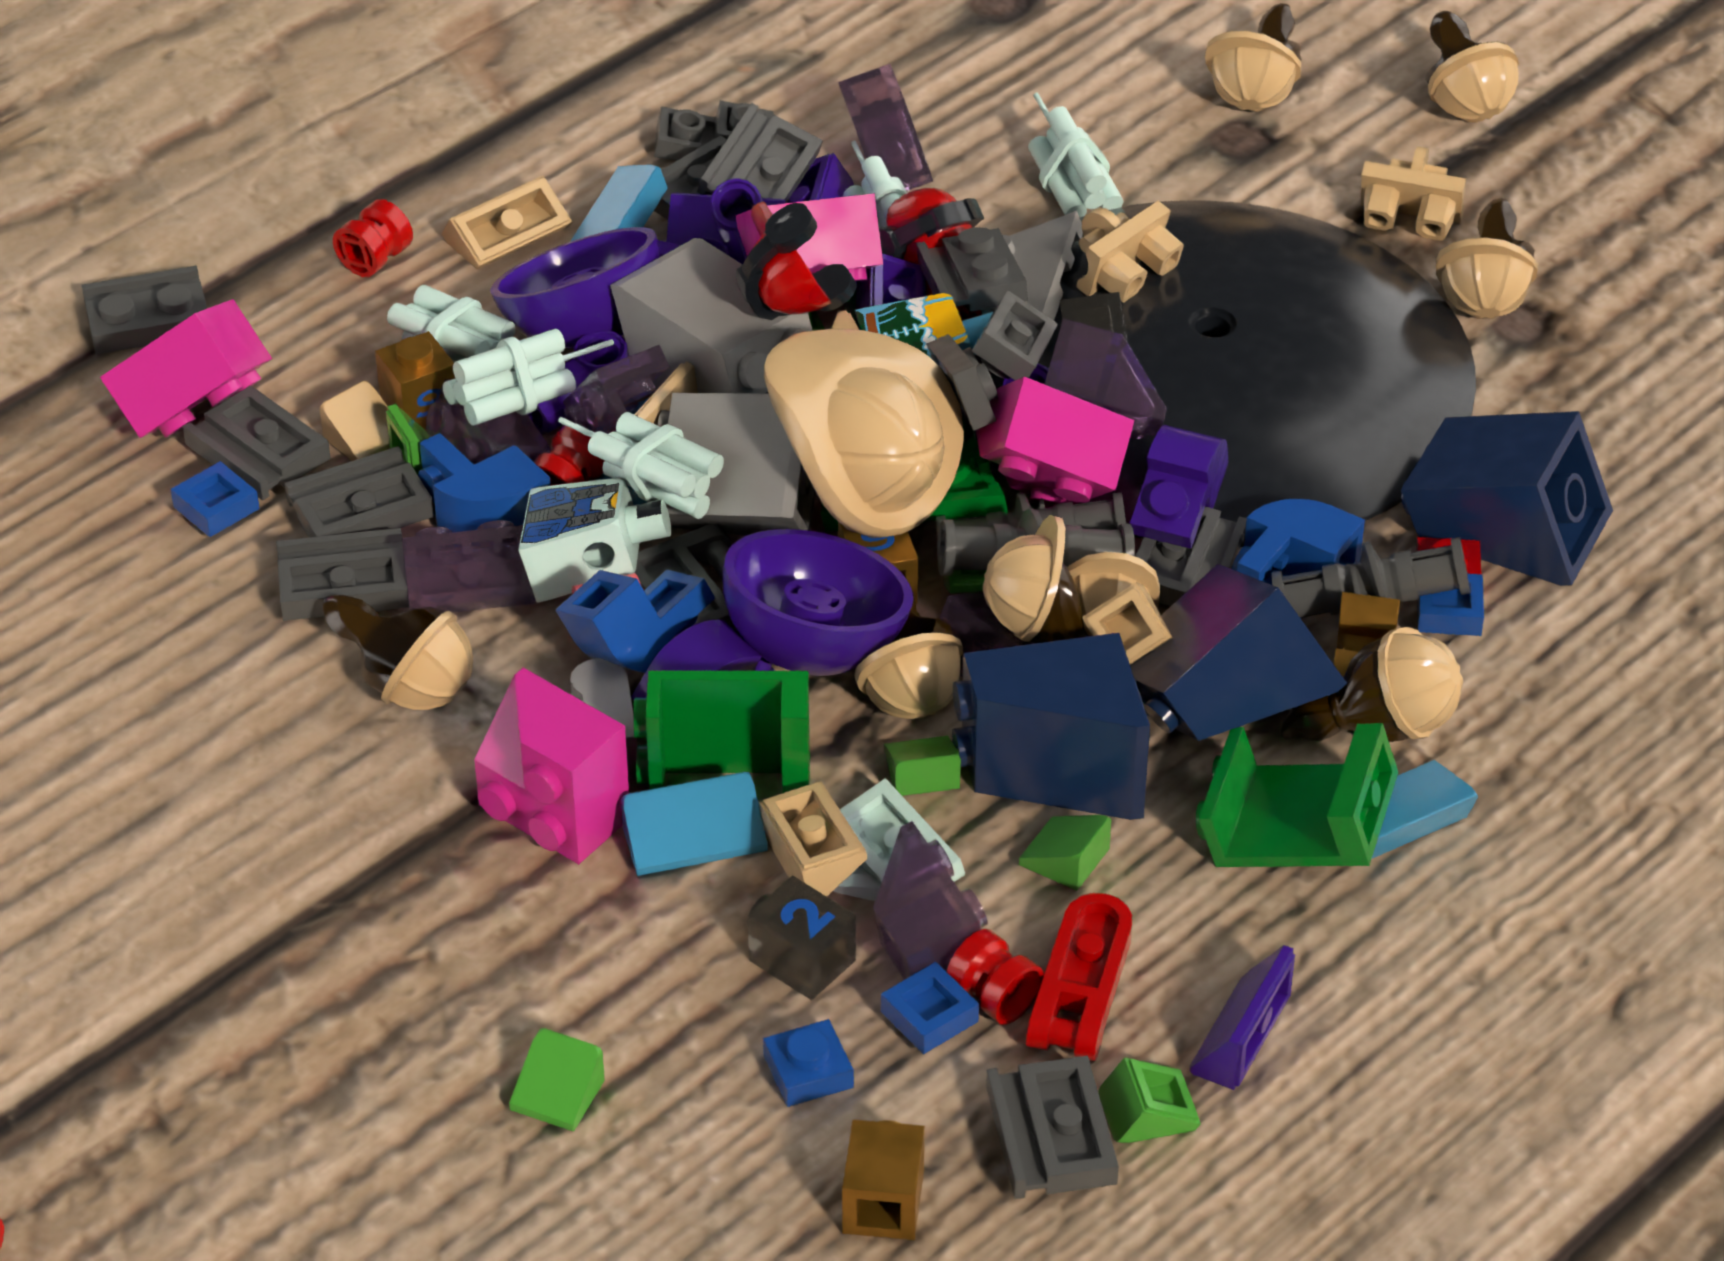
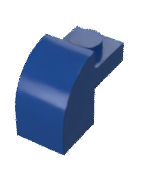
(481, 492)
(1298, 538)
(630, 625)

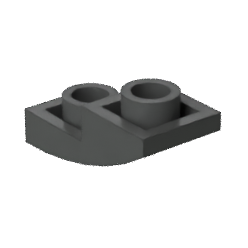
(686, 130)

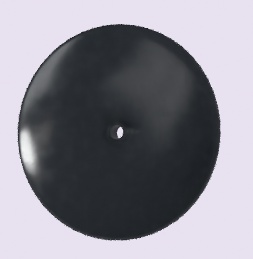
(1294, 349)

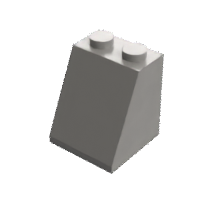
(700, 316)
(761, 475)

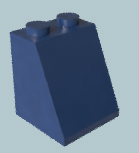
(1515, 486)
(1231, 658)
(1055, 725)

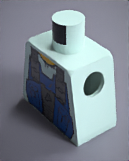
(585, 529)

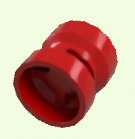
(366, 244)
(570, 459)
(1001, 981)

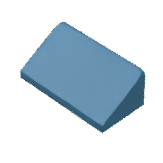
(625, 200)
(1422, 804)
(693, 823)

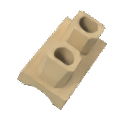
(1412, 190)
(1118, 244)

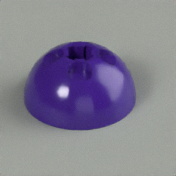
(572, 283)
(813, 599)

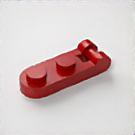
(1082, 975)

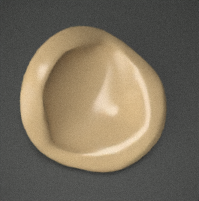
(867, 425)

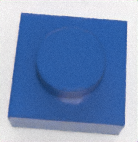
(215, 499)
(1452, 612)
(929, 1007)
(808, 1063)

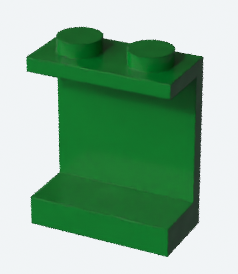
(724, 725)
(1297, 811)

